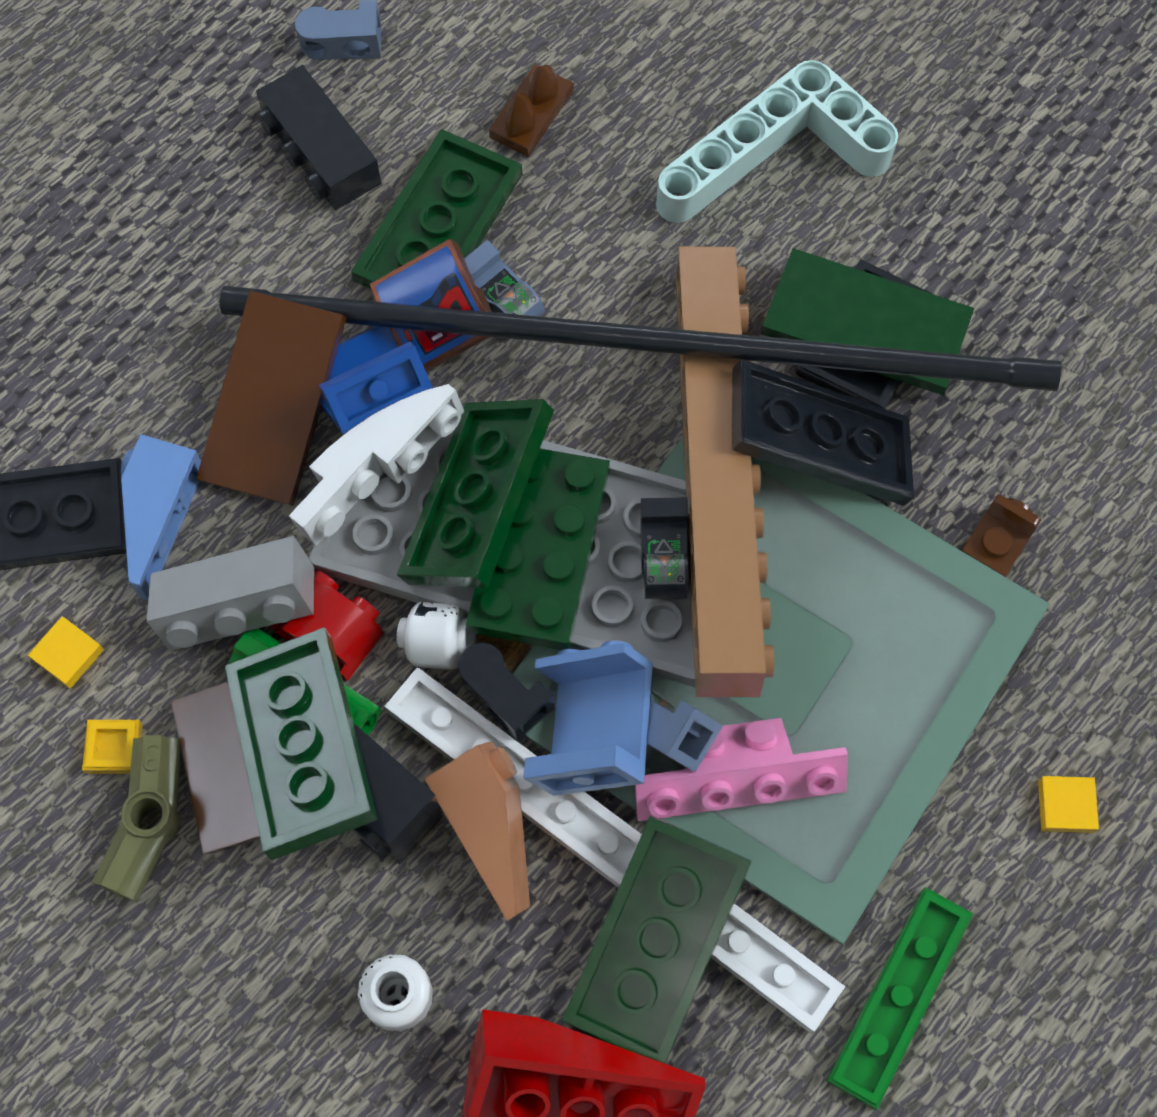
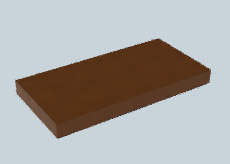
(271, 398)

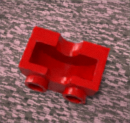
(347, 622)

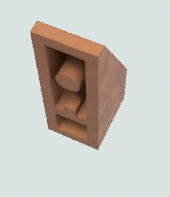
(486, 814)

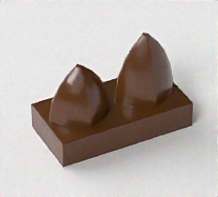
(531, 109)

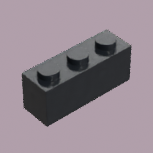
(317, 138)

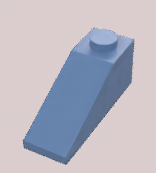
(156, 495)

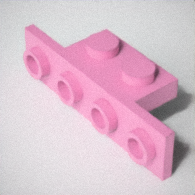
(743, 768)

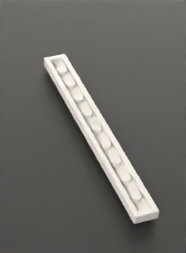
(607, 846)

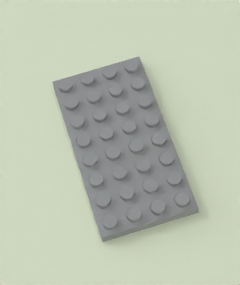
(612, 602)

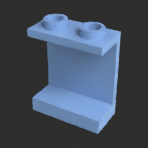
(597, 720)

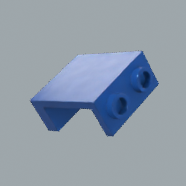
(370, 376)

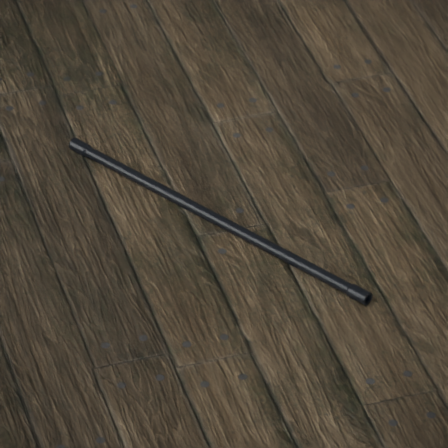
(1014, 372)

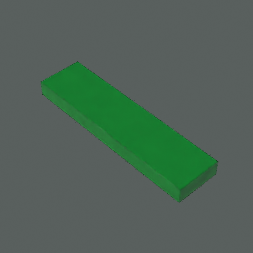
(899, 998)

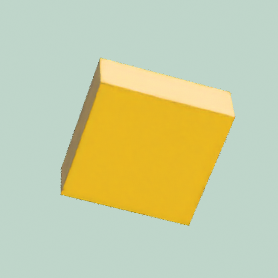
(66, 652)
(110, 746)
(1068, 804)

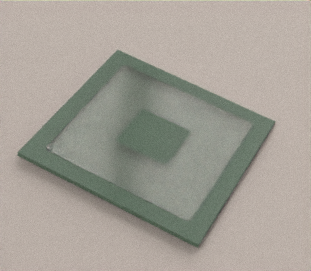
(876, 650)

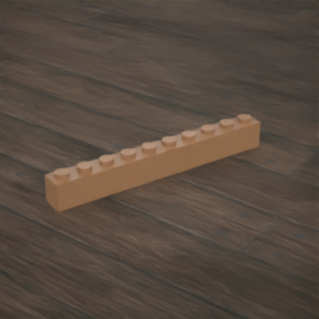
(720, 489)

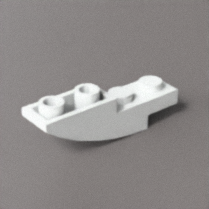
(387, 443)

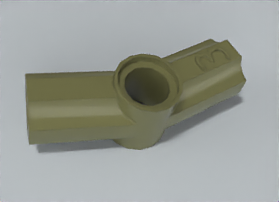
(151, 785)

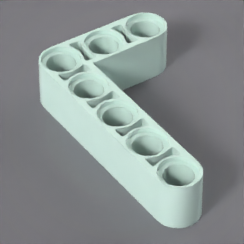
(801, 98)

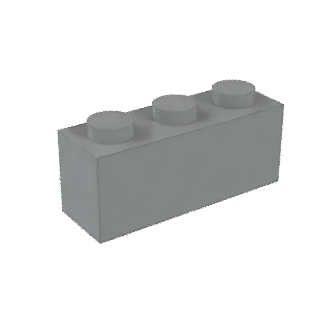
(231, 593)

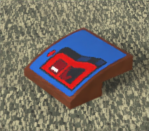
(434, 280)

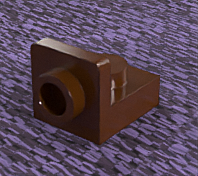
(1002, 534)

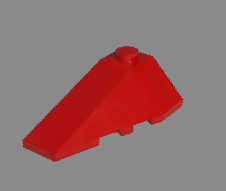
(551, 1071)

